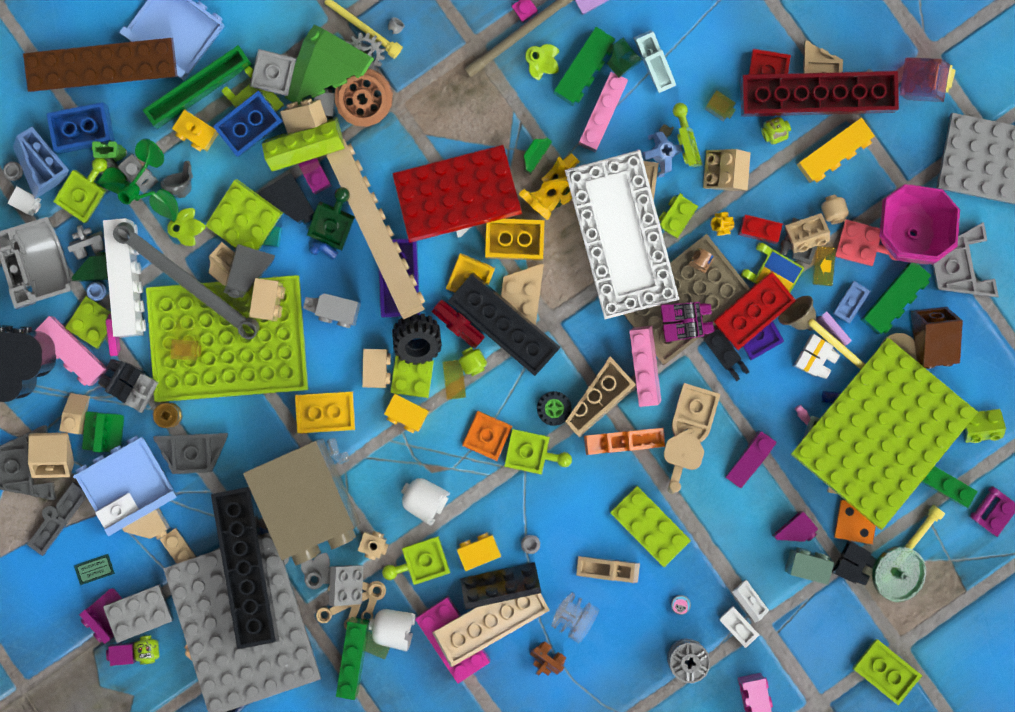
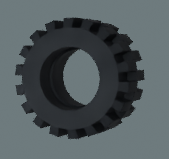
(416, 350)

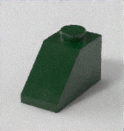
(92, 269)

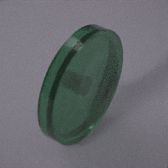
(899, 573)

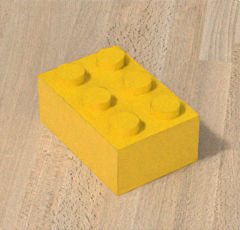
(515, 239)

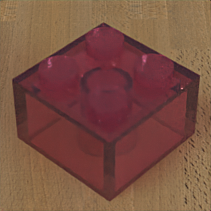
(924, 79)

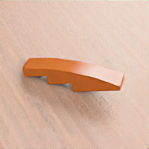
(624, 441)

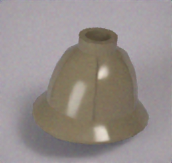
(799, 314)

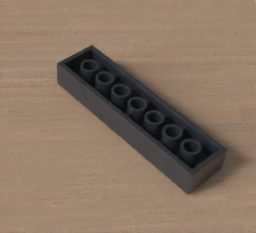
(245, 568)

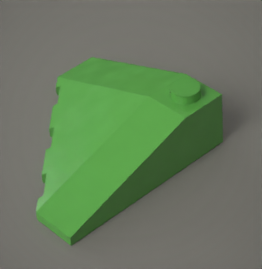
(324, 62)

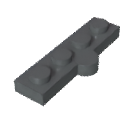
(57, 518)

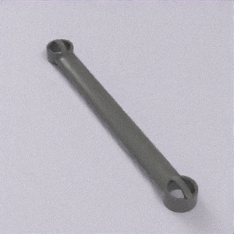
(185, 280)

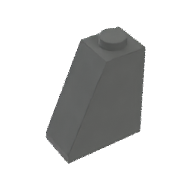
(244, 268)

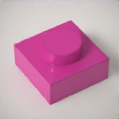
(524, 9)

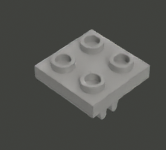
(345, 585)

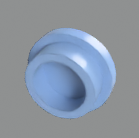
(96, 291)

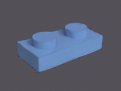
(851, 302)

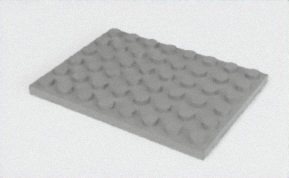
(244, 675)

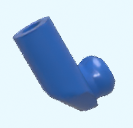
(323, 247)

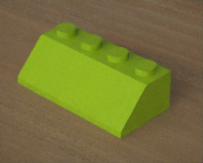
(303, 145)

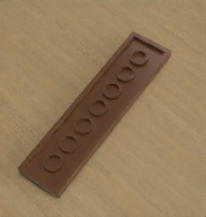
(100, 64)

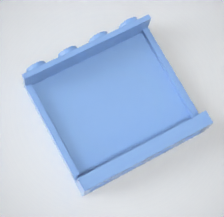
(182, 20)
(123, 472)

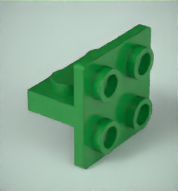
(102, 431)

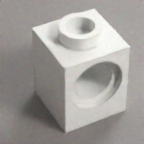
(24, 201)

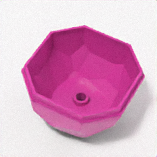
(927, 214)

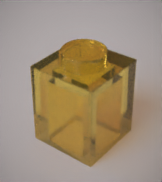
(720, 106)
(185, 350)

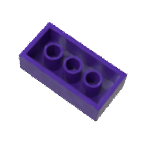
(410, 253)

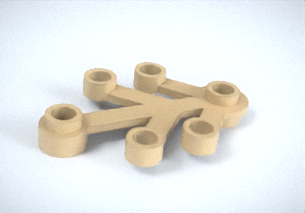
(355, 608)

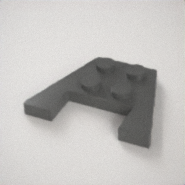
(15, 471)

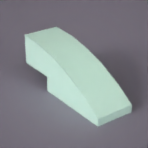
(654, 61)

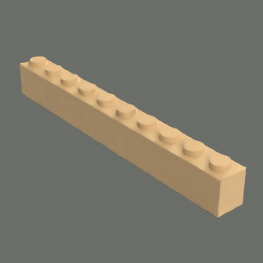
(376, 233)

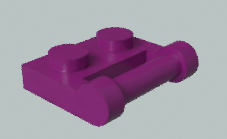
(998, 516)

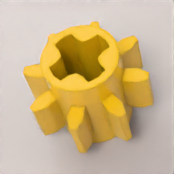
(722, 223)

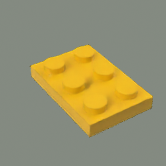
(325, 412)

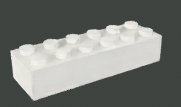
(124, 283)

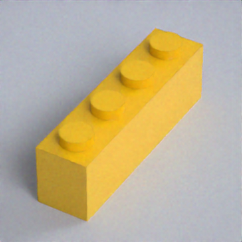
(835, 150)

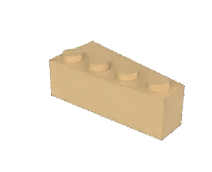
(602, 395)

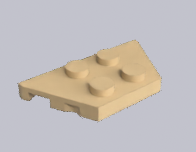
(820, 61)
(523, 291)

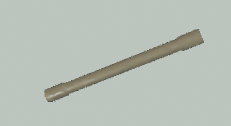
(480, 63)

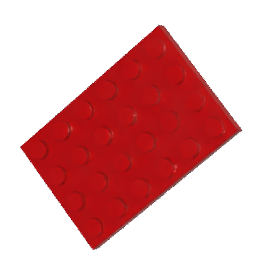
(456, 193)

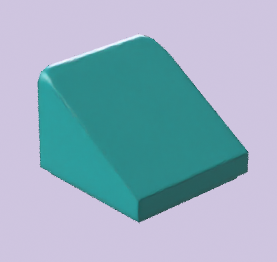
(274, 237)

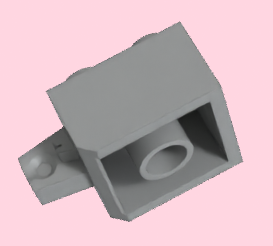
(334, 308)

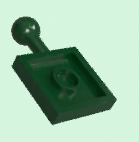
(331, 223)

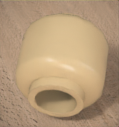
(834, 209)

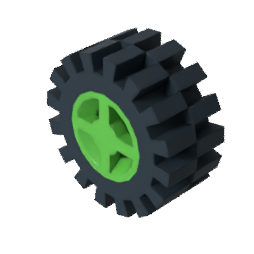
(554, 408)

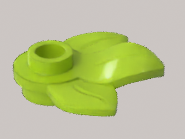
(544, 63)
(188, 227)

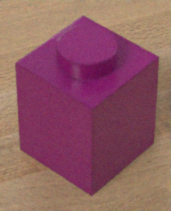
(121, 654)

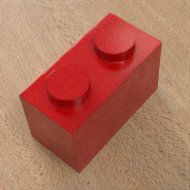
(760, 229)

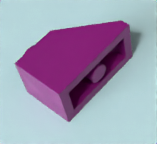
(797, 529)

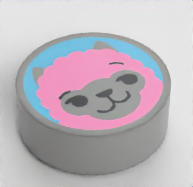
(680, 604)

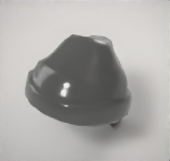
(179, 183)

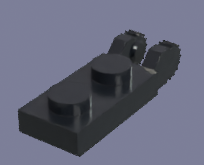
(725, 353)

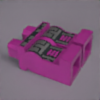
(691, 319)

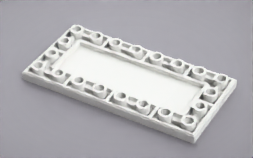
(622, 234)

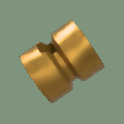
(167, 415)

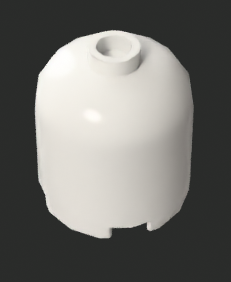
(424, 499)
(392, 629)

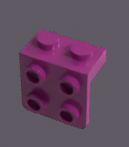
(96, 617)

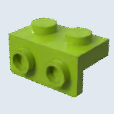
(986, 426)

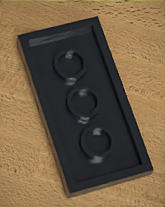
(500, 585)

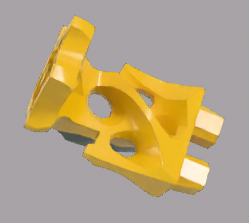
(540, 200)

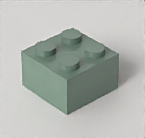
(808, 566)

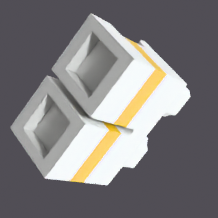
(814, 365)

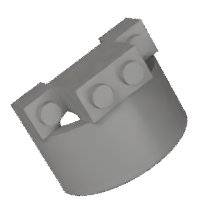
(36, 264)

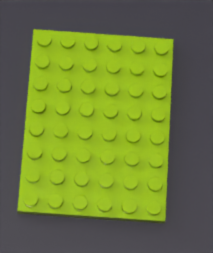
(227, 362)
(884, 433)

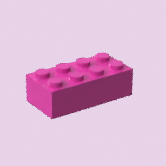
(435, 618)

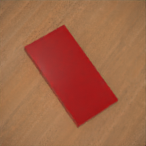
(754, 310)

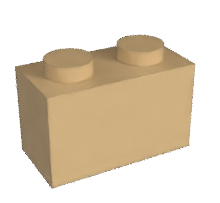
(303, 116)
(375, 368)

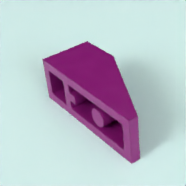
(315, 175)
(751, 459)

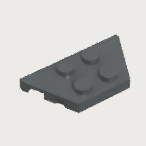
(191, 452)

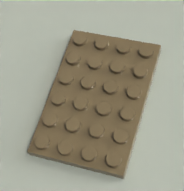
(718, 287)

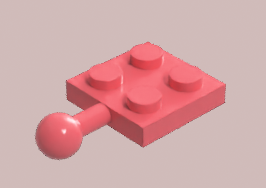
(860, 243)

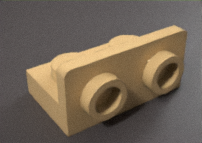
(808, 233)

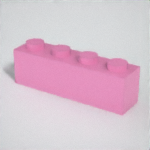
(603, 112)
(73, 352)
(645, 366)

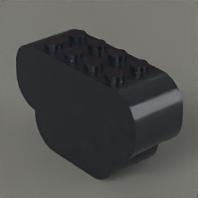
(23, 358)

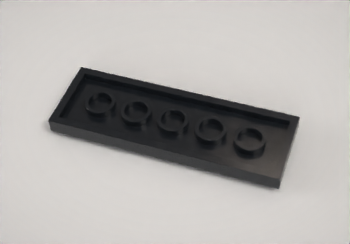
(504, 324)

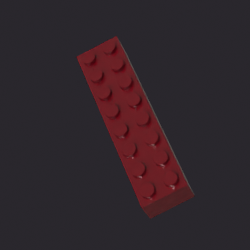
(819, 93)

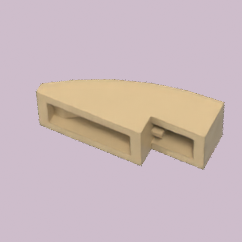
(608, 569)

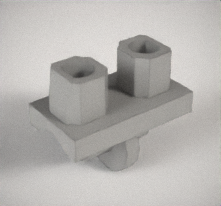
(78, 246)
(141, 393)

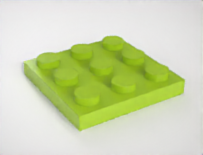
(243, 217)

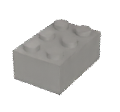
(138, 613)

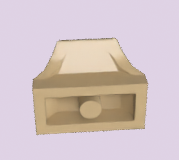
(220, 263)

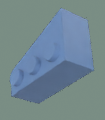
(38, 162)

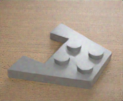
(956, 269)

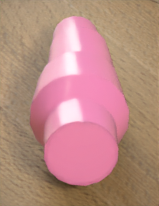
(802, 414)

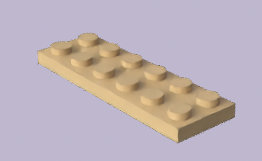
(486, 625)

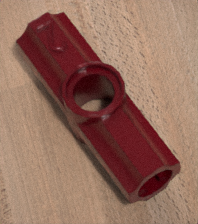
(458, 324)

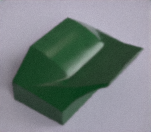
(623, 58)

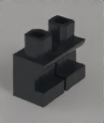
(116, 385)
(850, 571)

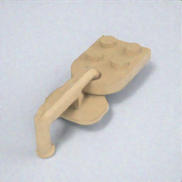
(696, 413)

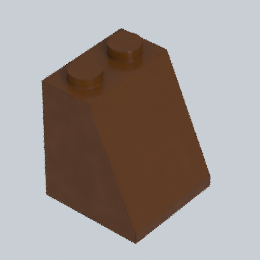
(937, 336)

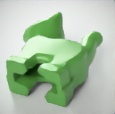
(108, 151)

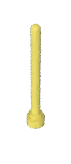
(392, 48)
(834, 342)
(933, 515)

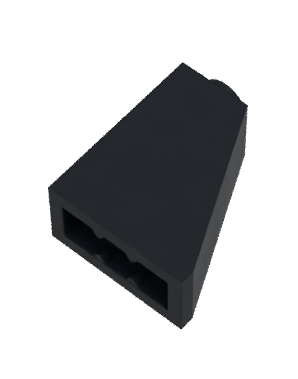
(289, 199)

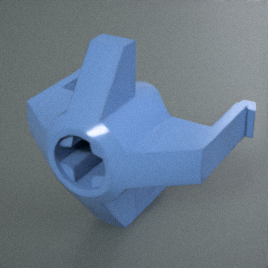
(662, 152)

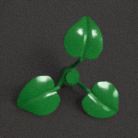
(115, 181)

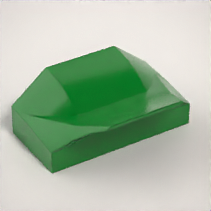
(535, 153)

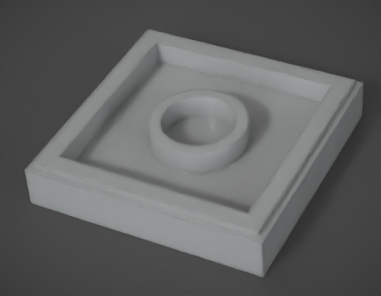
(273, 72)

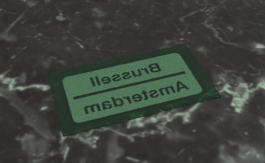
(94, 569)

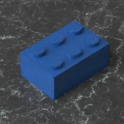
(248, 124)
(79, 127)

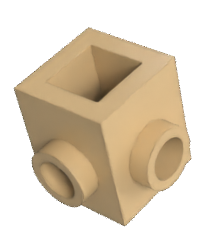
(366, 547)

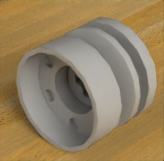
(684, 650)

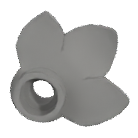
(318, 567)

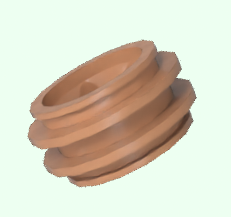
(370, 117)

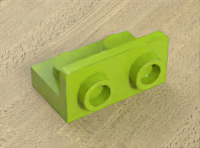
(677, 216)

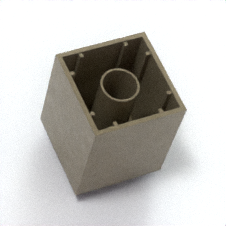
(303, 502)

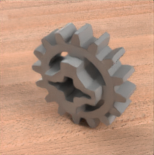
(358, 43)

